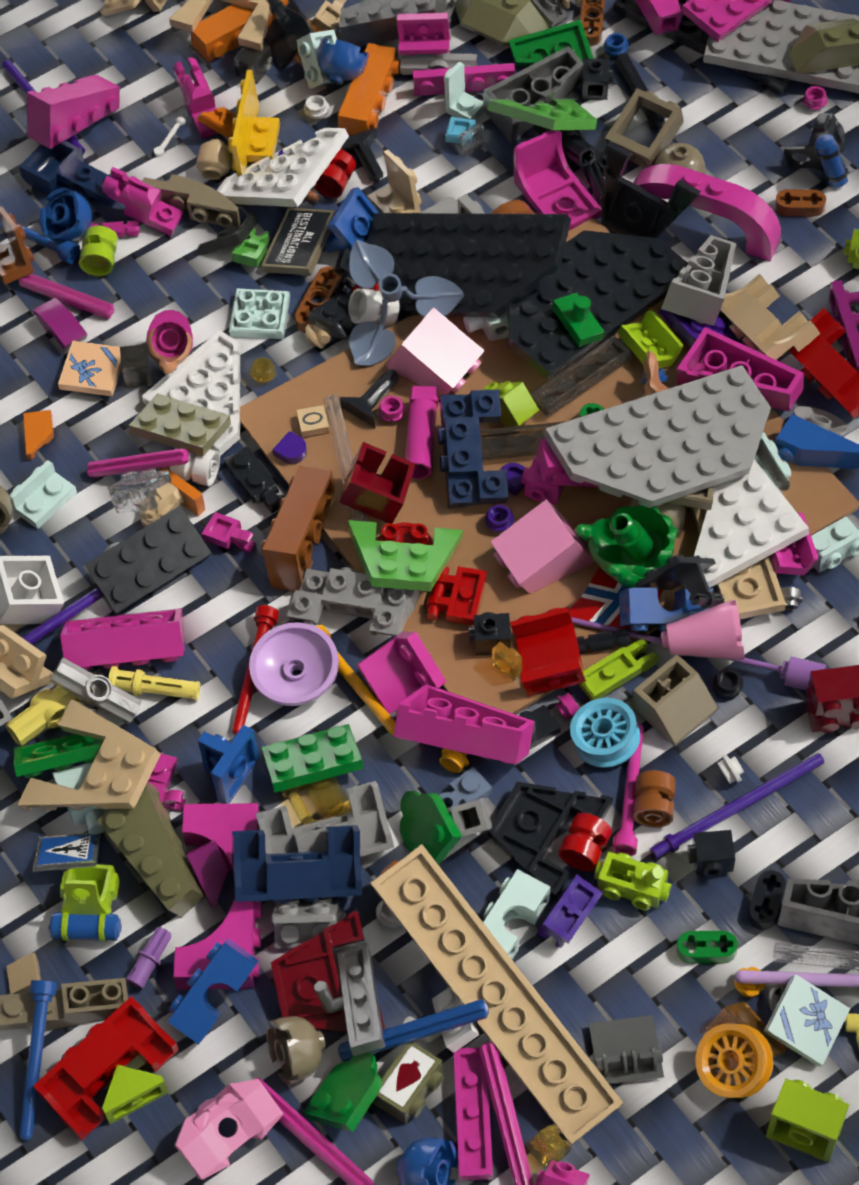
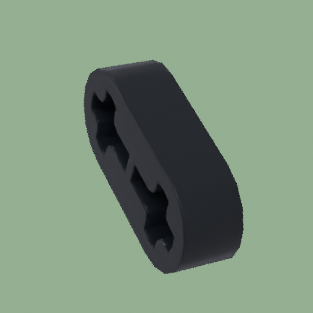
(773, 901)

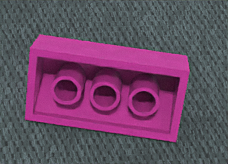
(124, 639)

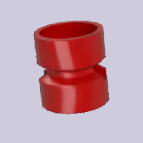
(336, 175)
(586, 840)

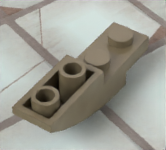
(200, 200)
(71, 1006)

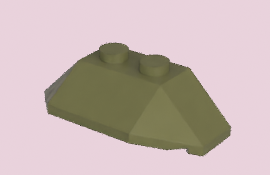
(500, 18)
(826, 46)

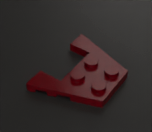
(313, 962)

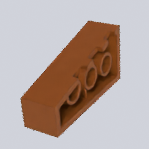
(297, 527)

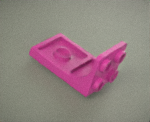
(548, 181)

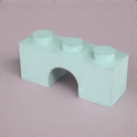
(519, 899)

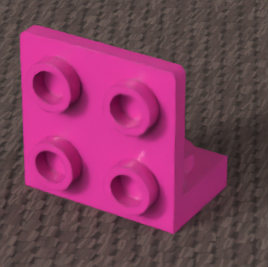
(400, 670)

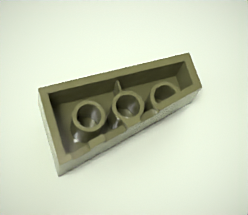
(154, 850)

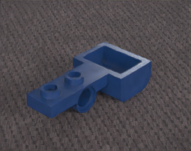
(64, 163)

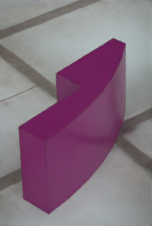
(60, 322)

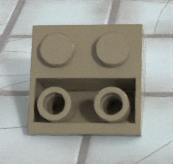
(674, 700)

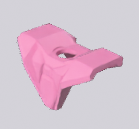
(199, 1136)

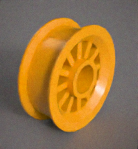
(707, 1069)

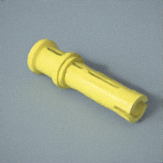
(139, 682)

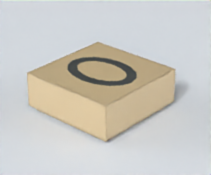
(312, 421)

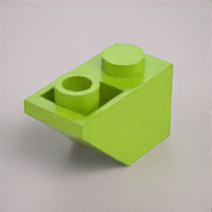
(514, 401)

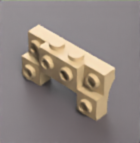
(760, 328)

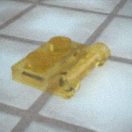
(326, 797)

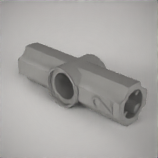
(431, 61)
(78, 682)

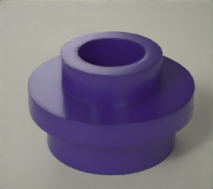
(499, 512)

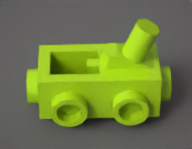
(640, 881)

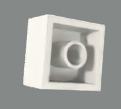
(28, 590)

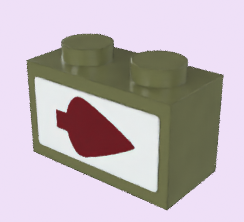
(409, 1082)

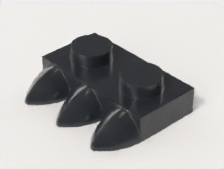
(333, 316)

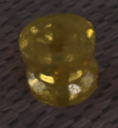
(550, 1145)

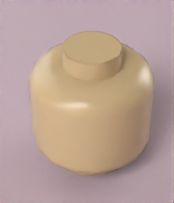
(213, 159)

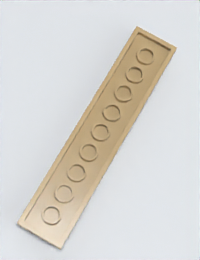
(518, 1017)

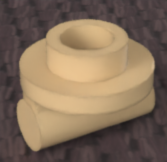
(316, 336)

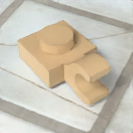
(329, 15)

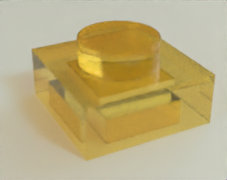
(507, 661)

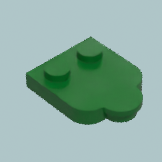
(427, 824)
(346, 1093)

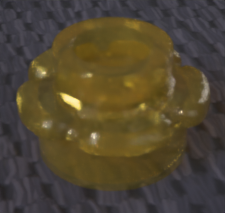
(263, 365)

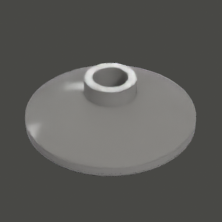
(822, 419)

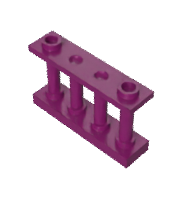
(840, 305)

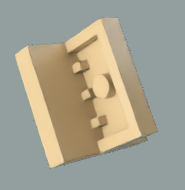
(20, 665)

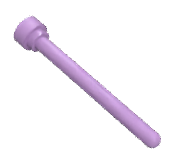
(783, 978)

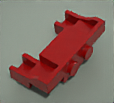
(827, 366)
(93, 1062)

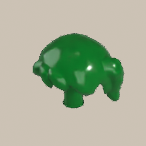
(630, 542)

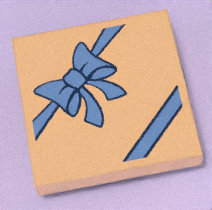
(91, 369)

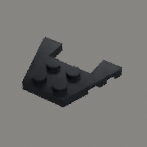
(634, 210)
(531, 823)

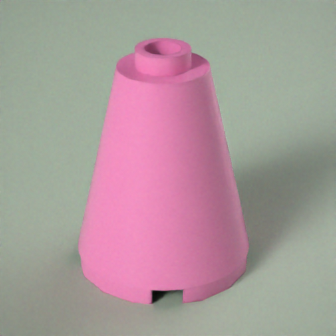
(707, 633)

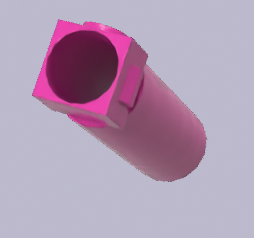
(421, 430)

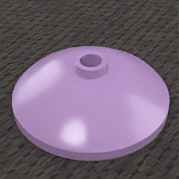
(292, 649)

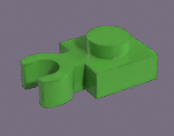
(252, 249)

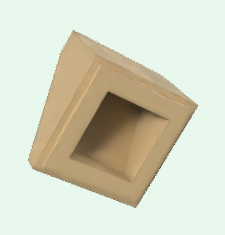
(22, 972)

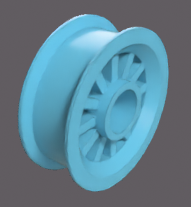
(607, 748)

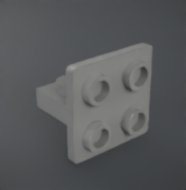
(302, 920)

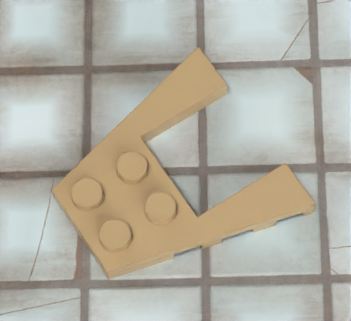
(251, 35)
(115, 775)

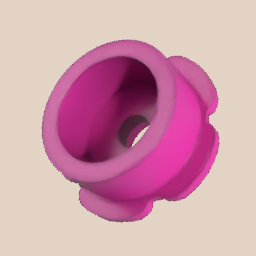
(815, 98)
(391, 403)
(567, 706)

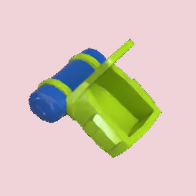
(87, 905)

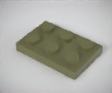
(180, 424)

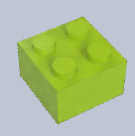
(807, 1119)

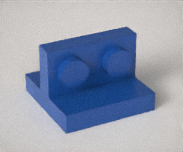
(351, 221)
(228, 762)

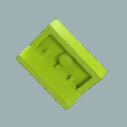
(651, 336)

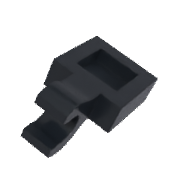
(342, 268)

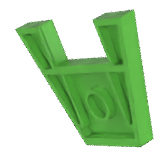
(560, 115)
(403, 564)

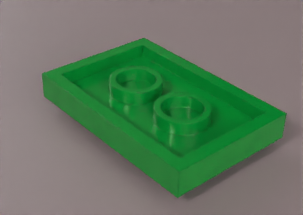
(55, 753)
(312, 758)

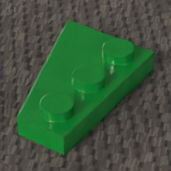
(542, 44)

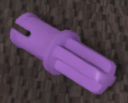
(148, 958)

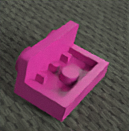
(423, 33)
(796, 557)

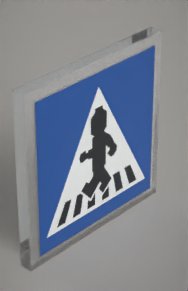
(67, 852)

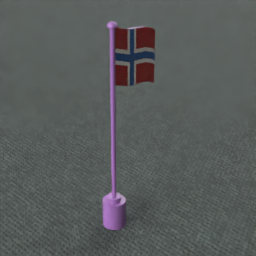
(600, 610)

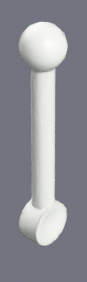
(159, 150)

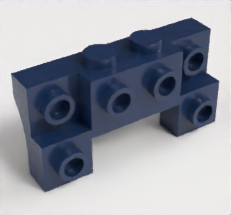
(462, 449)
(296, 874)

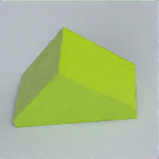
(131, 1091)

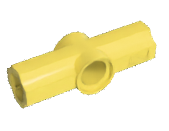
(44, 711)

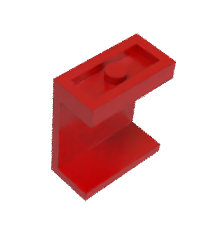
(548, 651)

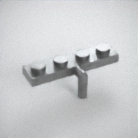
(358, 999)

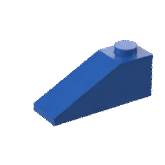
(815, 446)

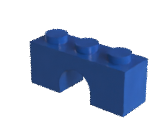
(642, 609)
(194, 1013)

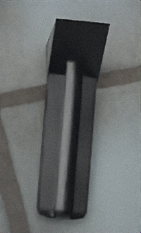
(360, 145)
(362, 406)

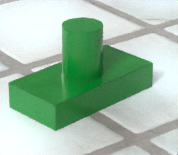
(577, 318)

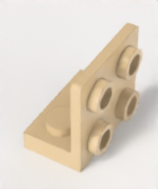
(401, 192)

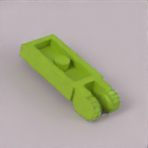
(617, 669)

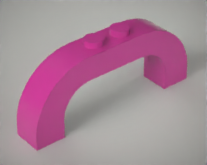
(723, 199)

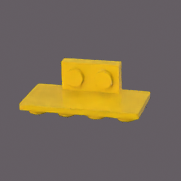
(253, 135)

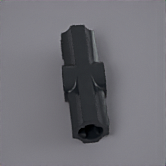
(573, 146)

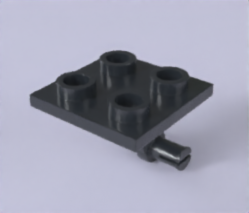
(285, 30)
(685, 572)

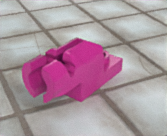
(196, 96)
(142, 201)

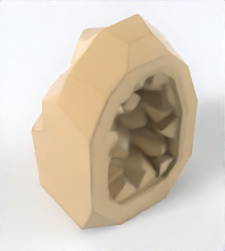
(167, 499)

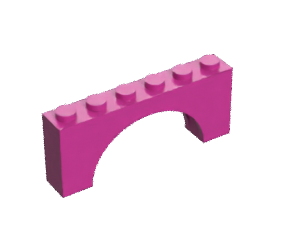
(200, 826)

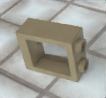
(639, 153)

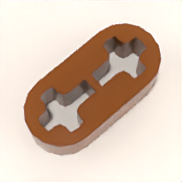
(800, 202)

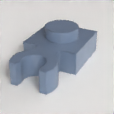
(467, 788)

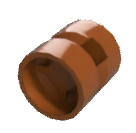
(654, 799)

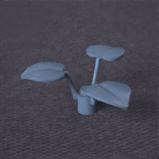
(375, 264)

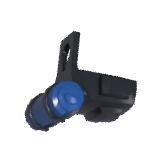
(823, 151)

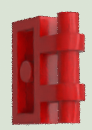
(465, 596)

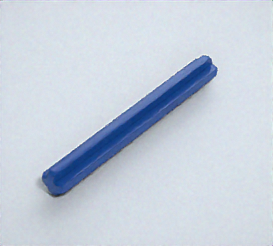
(426, 1026)

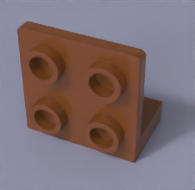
(14, 256)

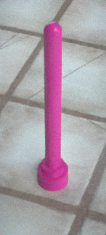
(625, 839)

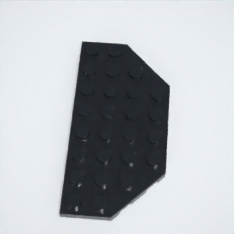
(483, 254)
(618, 276)

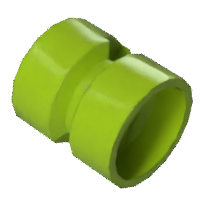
(98, 251)

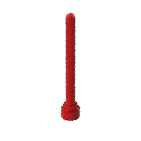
(265, 619)

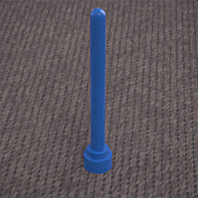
(66, 250)
(42, 995)

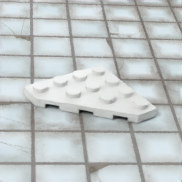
(288, 176)
(208, 380)
(746, 525)

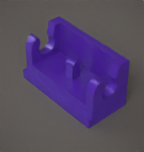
(570, 911)

